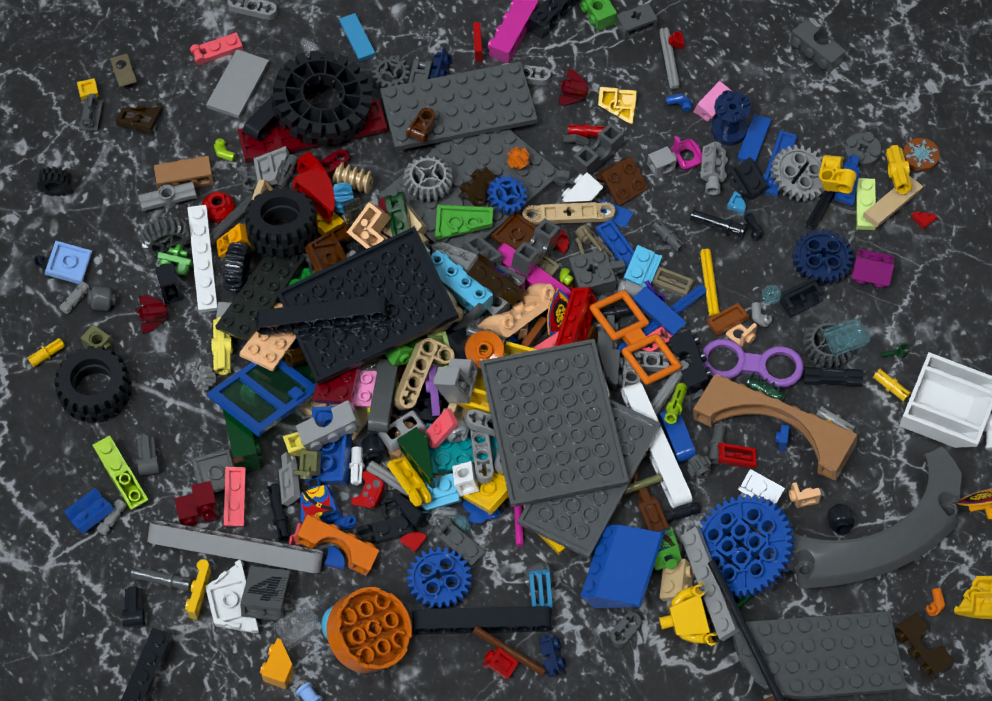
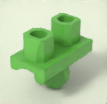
(183, 263)

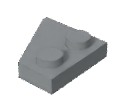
(270, 165)

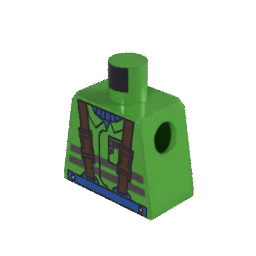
(669, 552)

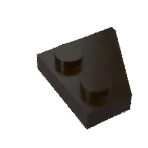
(139, 117)

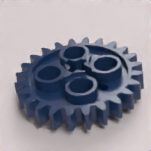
(822, 256)

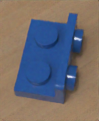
(88, 511)

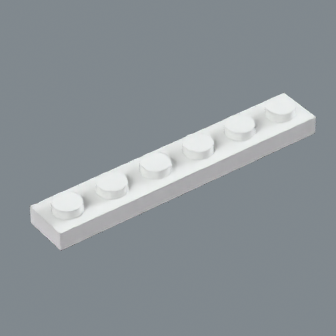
(202, 258)

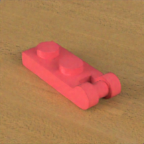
(216, 48)

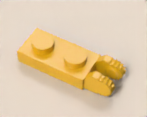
(410, 481)

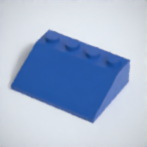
(621, 567)

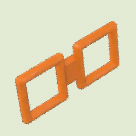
(635, 337)

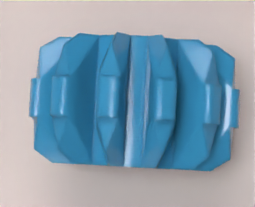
(342, 193)

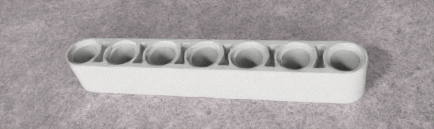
(660, 451)

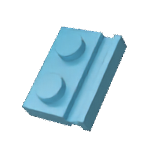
(642, 266)
(443, 493)

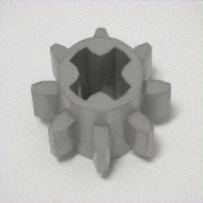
(203, 378)

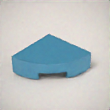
(737, 203)

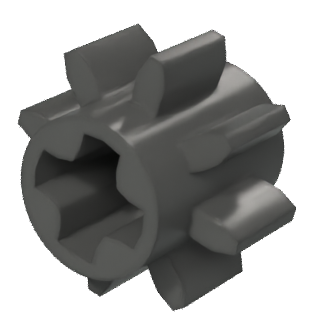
(699, 466)

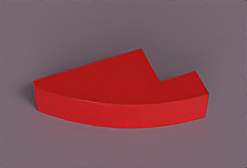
(315, 184)

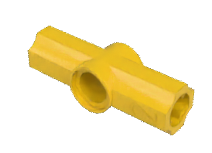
(898, 169)

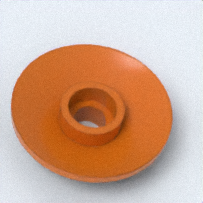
(481, 338)

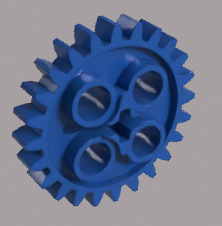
(444, 594)

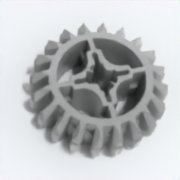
(430, 185)

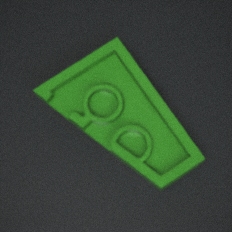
(461, 219)

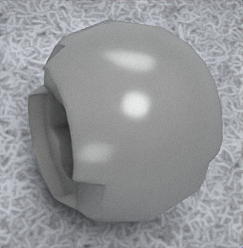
(459, 433)

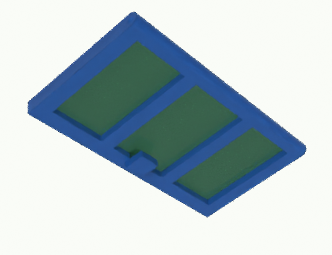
(264, 396)

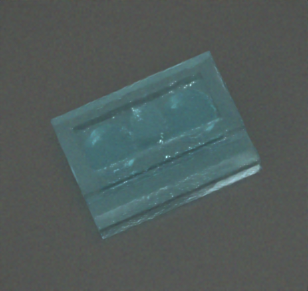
(846, 337)

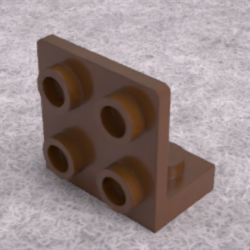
(623, 180)

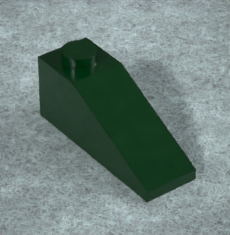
(417, 451)

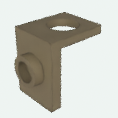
(124, 76)

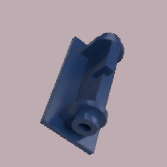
(441, 62)
(556, 662)

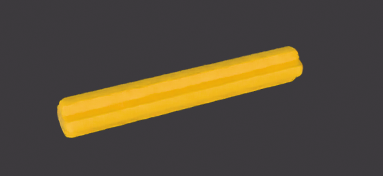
(709, 282)

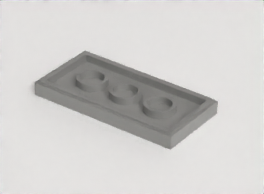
(237, 84)

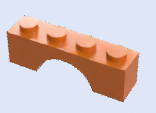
(359, 554)

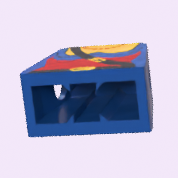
(319, 502)

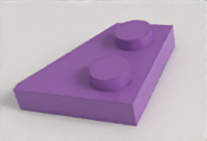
(434, 392)

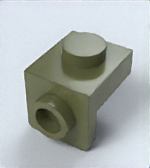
(309, 464)

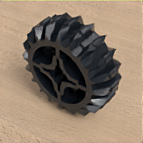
(236, 266)

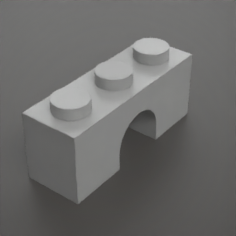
(344, 422)

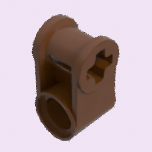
(421, 128)

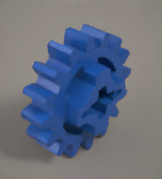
(503, 186)

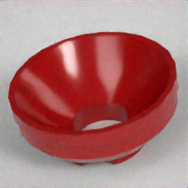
(218, 213)

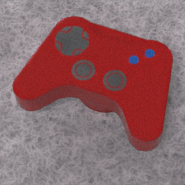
(371, 492)

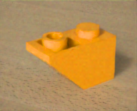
(236, 234)
(278, 667)

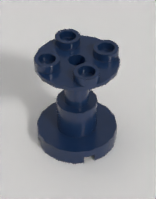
(730, 122)

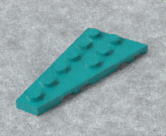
(453, 454)

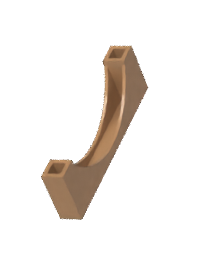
(729, 399)

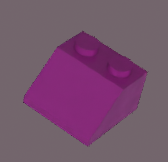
(873, 268)

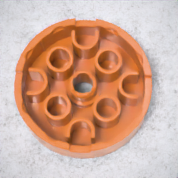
(373, 649)

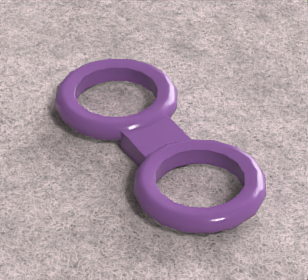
(750, 362)

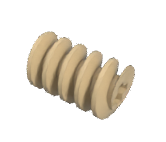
(357, 180)

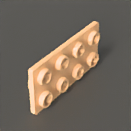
(268, 349)

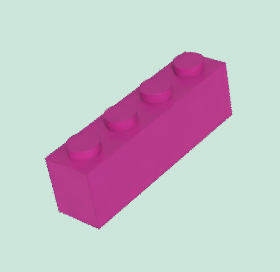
(512, 30)

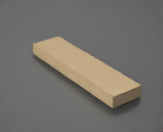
(890, 204)

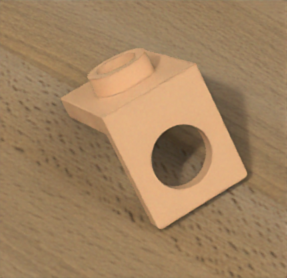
(746, 338)

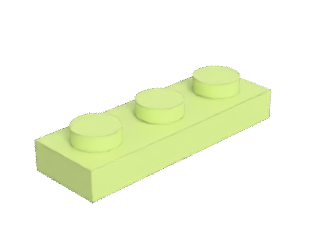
(864, 200)

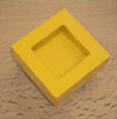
(87, 87)

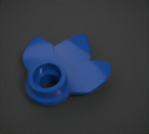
(478, 515)

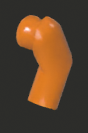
(938, 603)

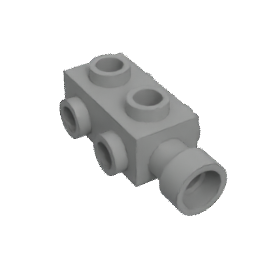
(713, 167)

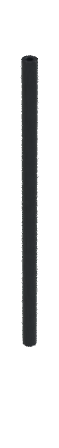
(745, 631)

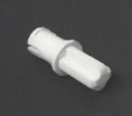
(356, 466)

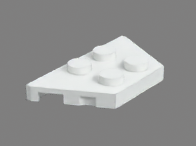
(225, 600)

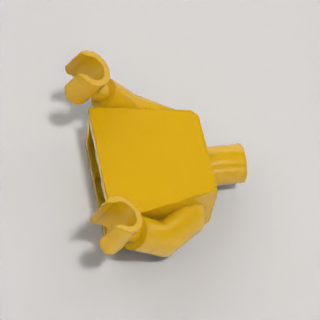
(688, 616)

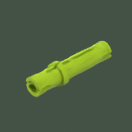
(673, 408)

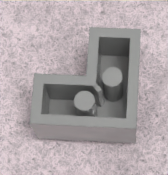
(456, 380)

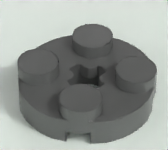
(867, 141)

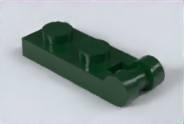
(399, 215)

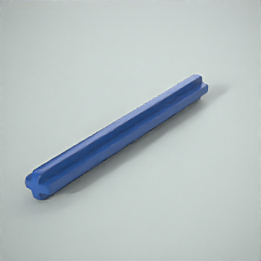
(677, 307)

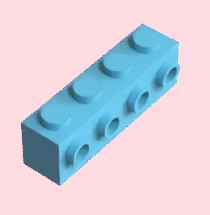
(463, 287)

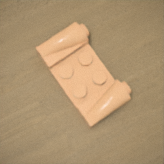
(531, 304)

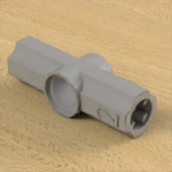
(176, 194)

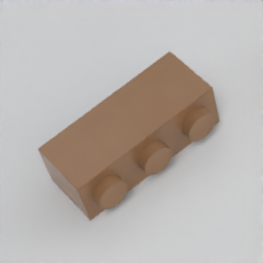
(184, 171)

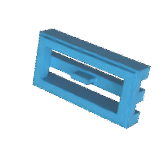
(539, 573)

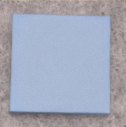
(68, 262)

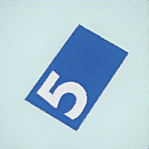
(622, 215)

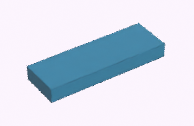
(357, 37)

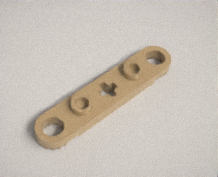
(579, 212)

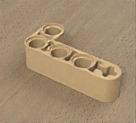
(417, 375)

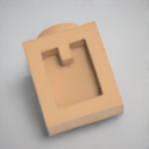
(805, 498)

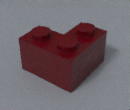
(199, 506)

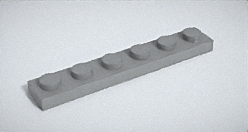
(717, 606)

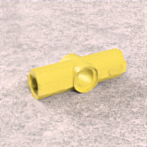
(222, 350)

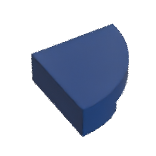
(334, 559)

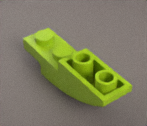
(120, 473)

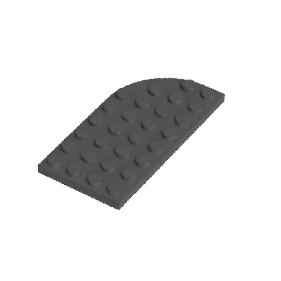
(826, 655)

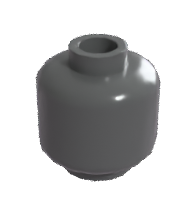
(100, 298)
(538, 566)

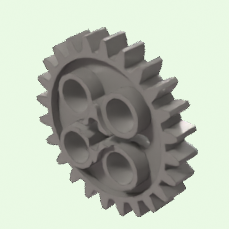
(785, 162)

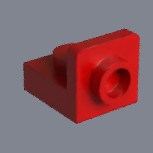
(500, 662)

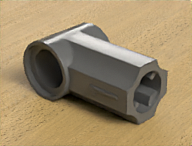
(147, 460)

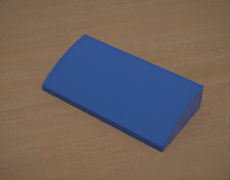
(334, 455)

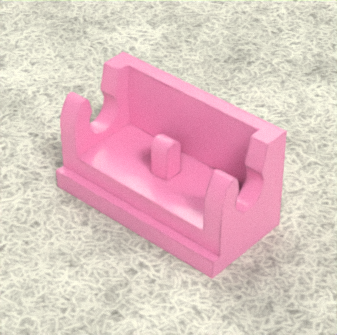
(705, 107)

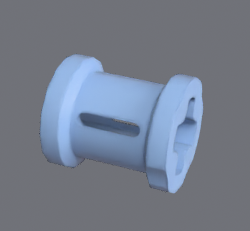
(307, 693)

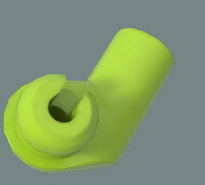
(222, 152)

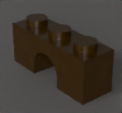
(504, 286)
(931, 661)

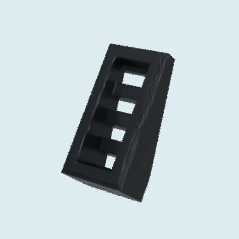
(417, 515)

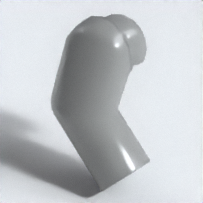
(758, 317)

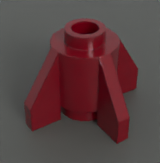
(574, 88)
(151, 312)

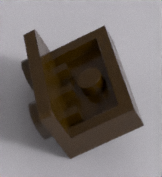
(476, 189)

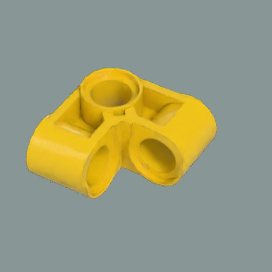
(834, 177)

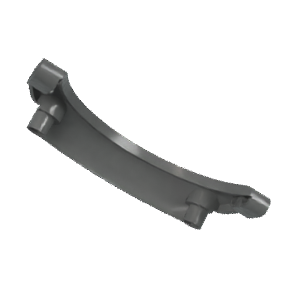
(853, 560)

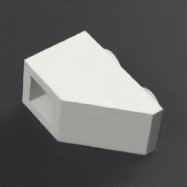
(584, 190)

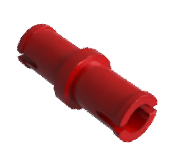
(585, 130)

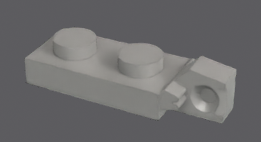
(288, 481)

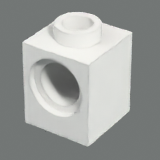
(465, 478)

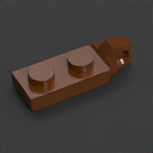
(651, 511)

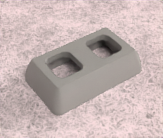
(392, 444)

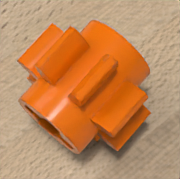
(518, 158)

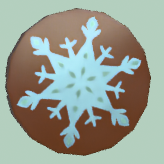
(921, 154)

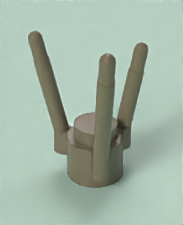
(586, 236)

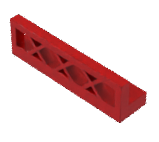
(577, 317)

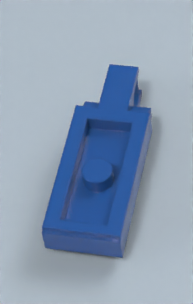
(848, 199)

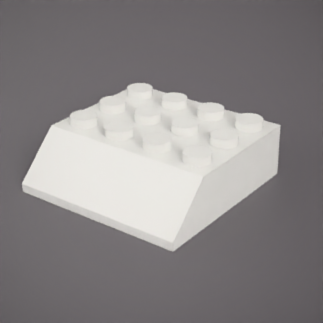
(949, 403)

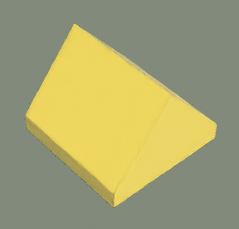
(293, 443)

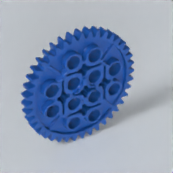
(777, 540)

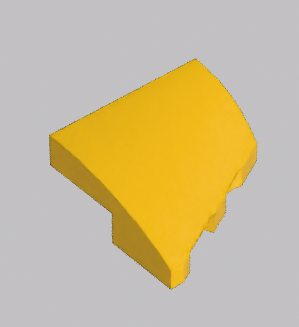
(619, 102)
(977, 599)

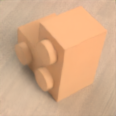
(369, 225)

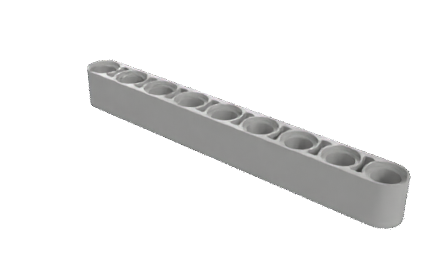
(235, 546)

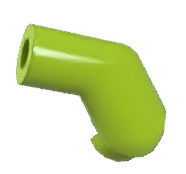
(565, 277)

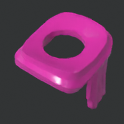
(687, 145)

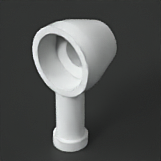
(988, 429)

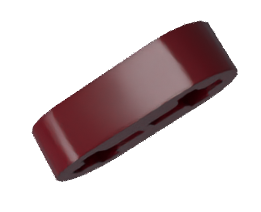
(333, 162)

